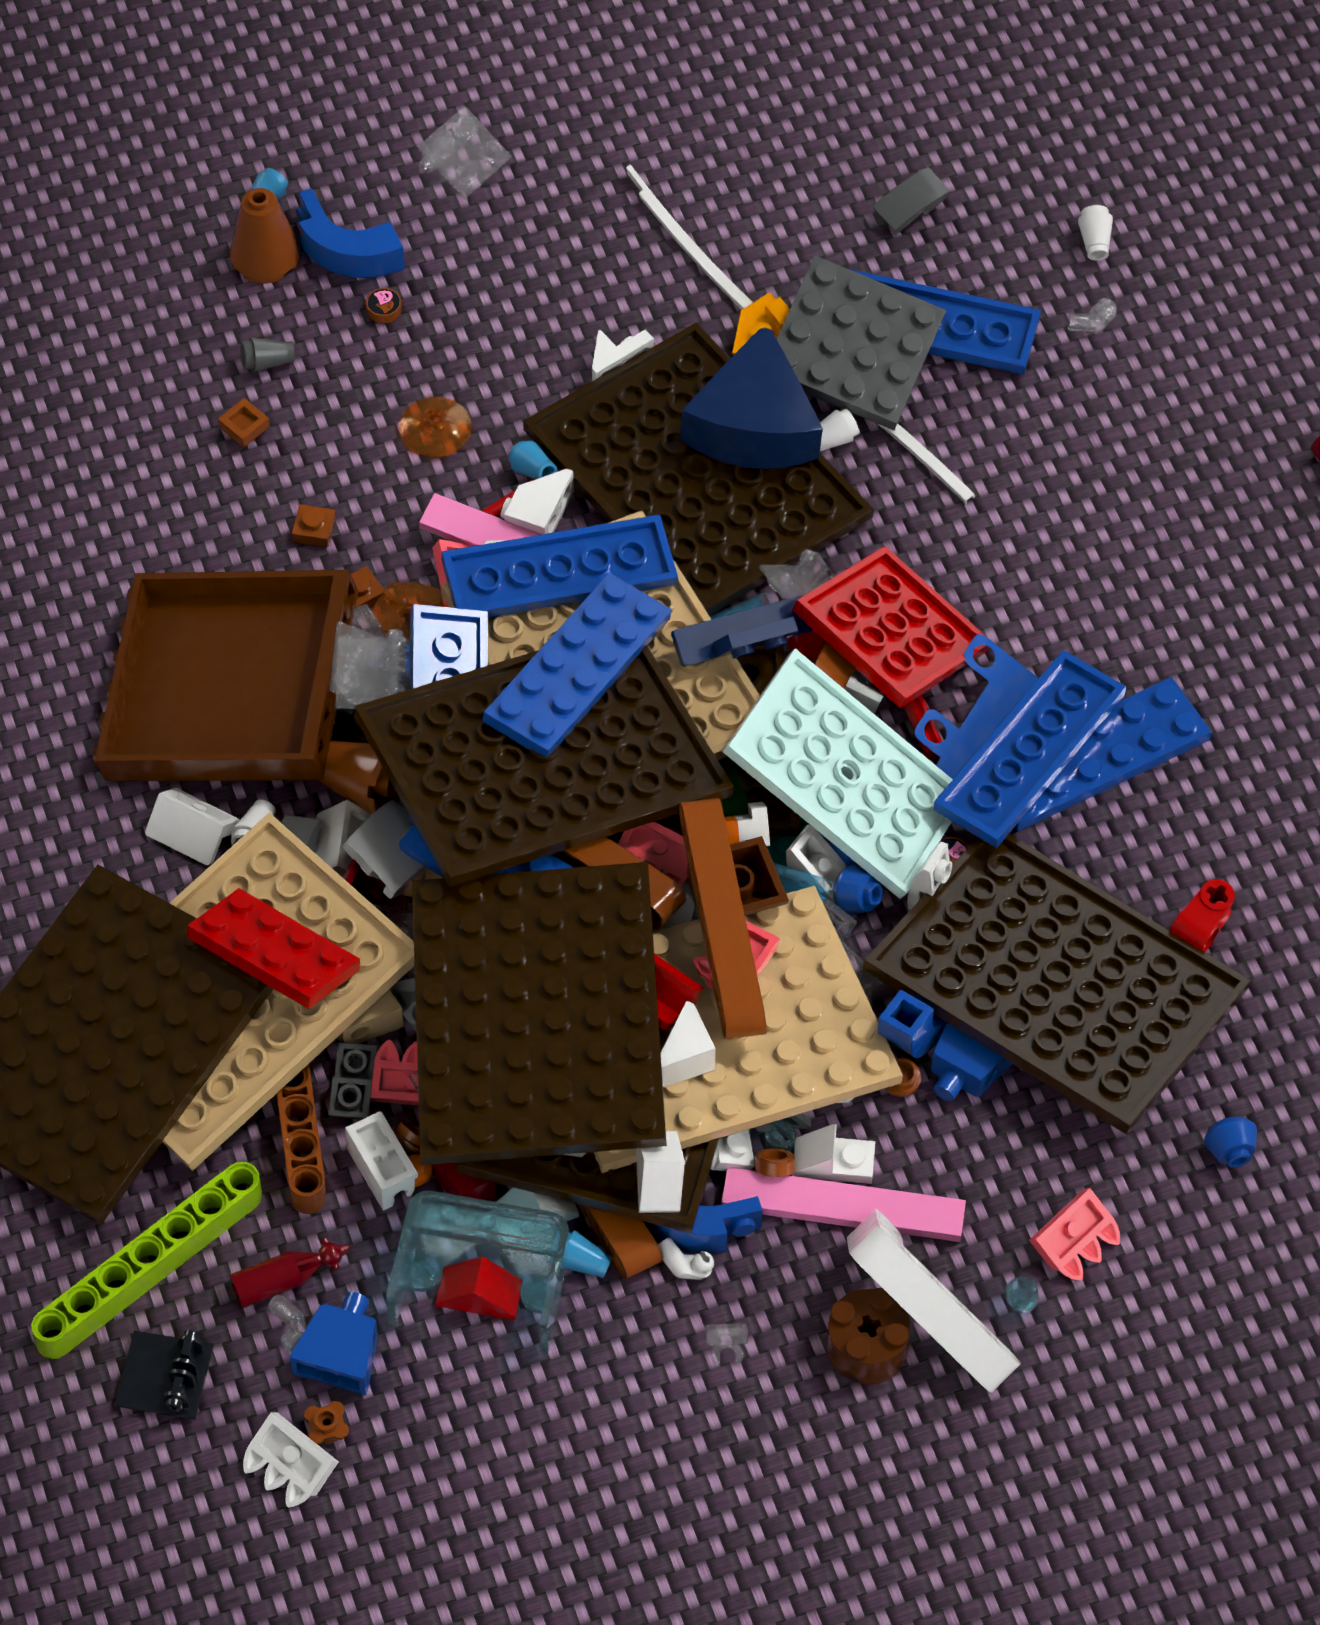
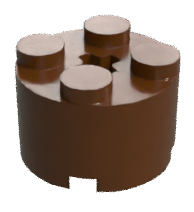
(868, 1336)

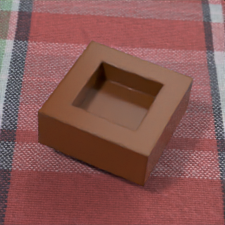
(243, 422)
(313, 525)
(368, 587)

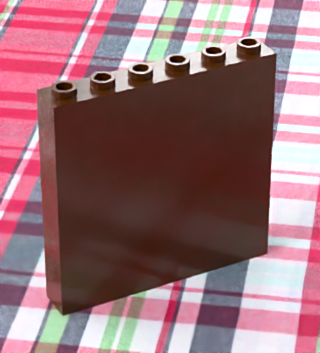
(224, 676)

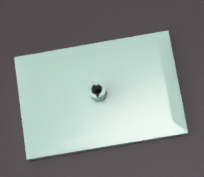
(843, 772)

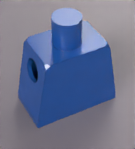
(964, 1065)
(338, 1346)

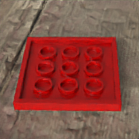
(890, 626)

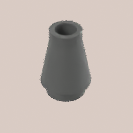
(265, 353)

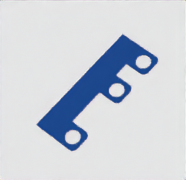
(1006, 687)

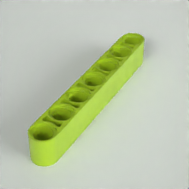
(139, 1276)

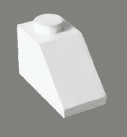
(540, 502)

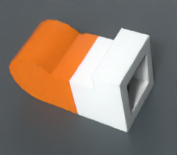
(749, 825)

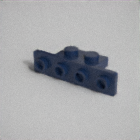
(739, 633)

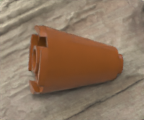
(263, 239)
(358, 775)

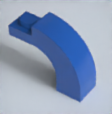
(346, 251)
(910, 1025)
(714, 1225)

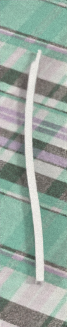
(743, 301)

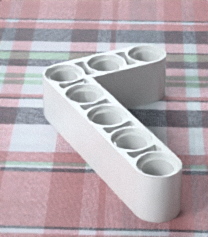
(881, 1253)

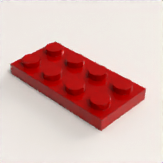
(273, 948)

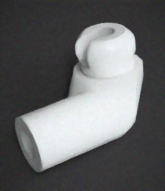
(685, 1265)

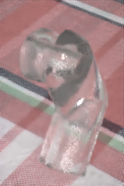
(1096, 319)
(291, 1317)

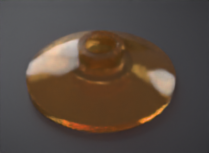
(435, 437)

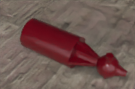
(283, 1273)

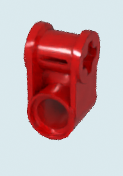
(1203, 917)

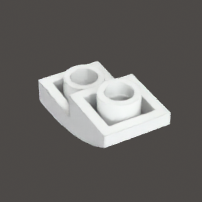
(932, 873)

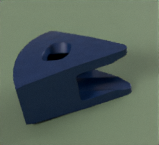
(754, 411)

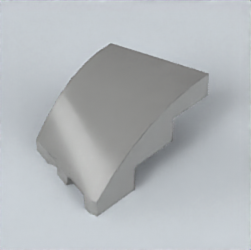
(378, 850)

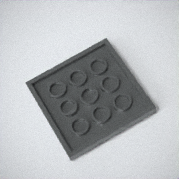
(857, 341)

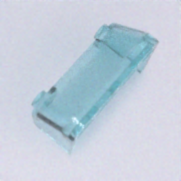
(455, 1228)

